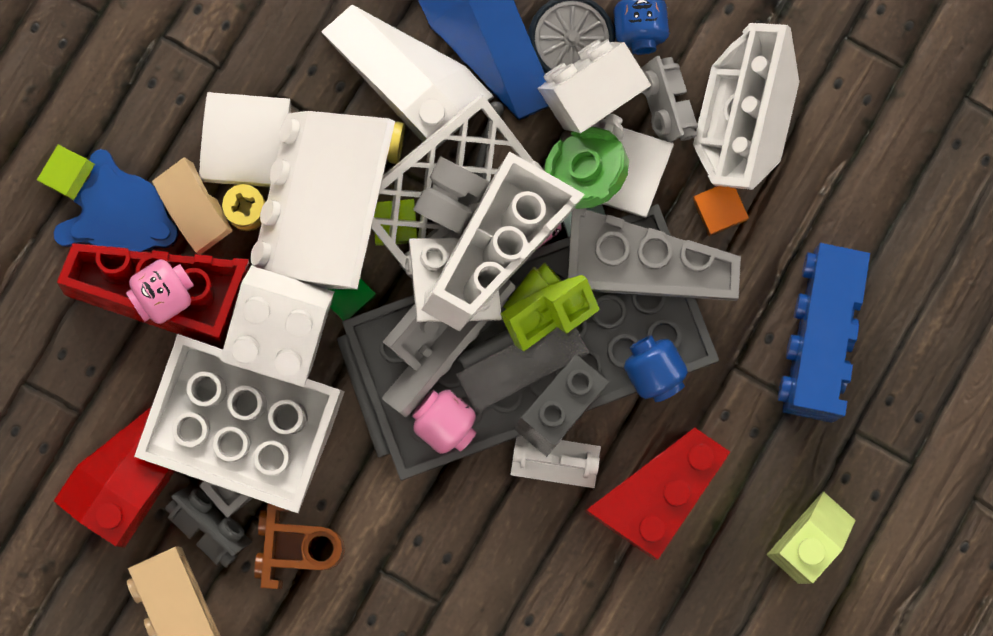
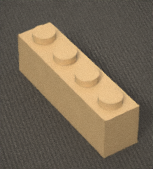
(171, 596)

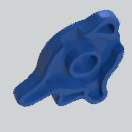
(117, 211)

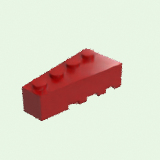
(103, 275)

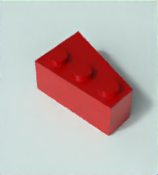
(661, 494)

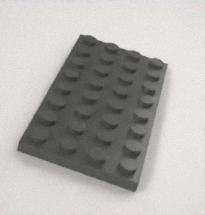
(607, 335)

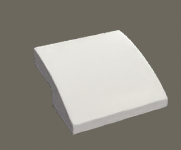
(241, 138)

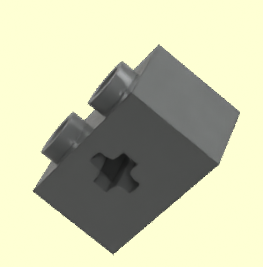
(561, 405)

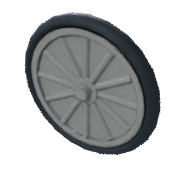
(567, 27)

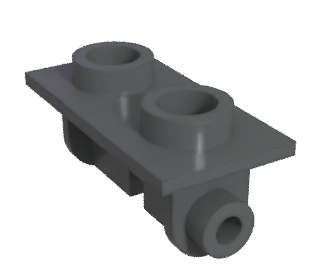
(223, 536)

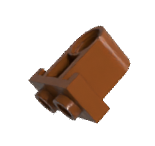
(291, 547)

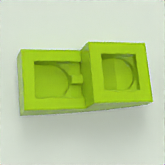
(553, 307)

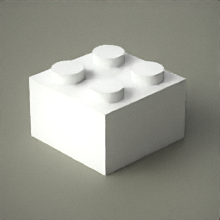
(593, 85)
(276, 326)

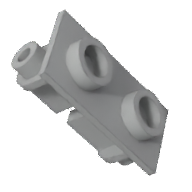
(669, 118)

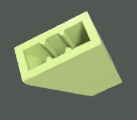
(813, 540)

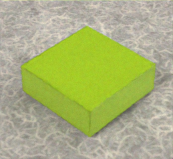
(65, 172)
(406, 212)

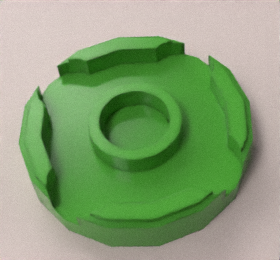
(591, 164)

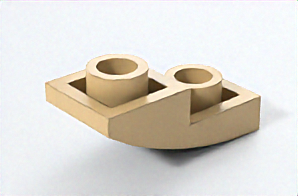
(191, 206)

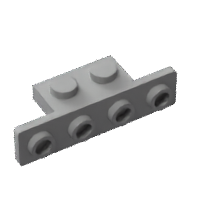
(429, 353)

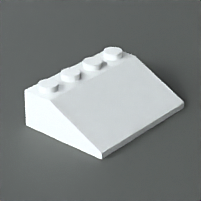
(323, 197)
(238, 426)

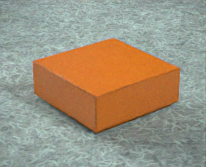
(720, 209)

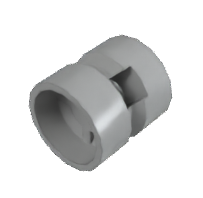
(451, 195)

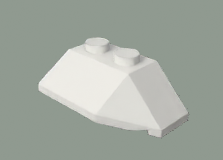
(748, 107)

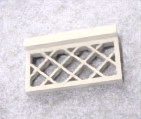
(429, 146)

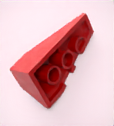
(113, 488)

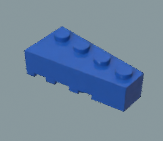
(824, 333)

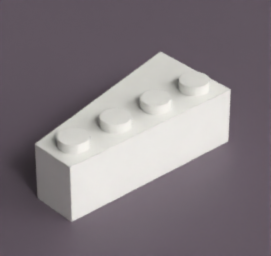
(505, 230)

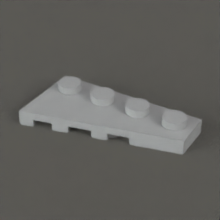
(647, 261)

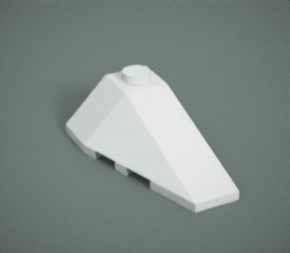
(407, 74)

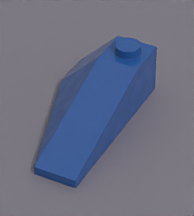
(495, 46)

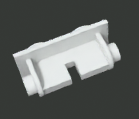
(566, 464)

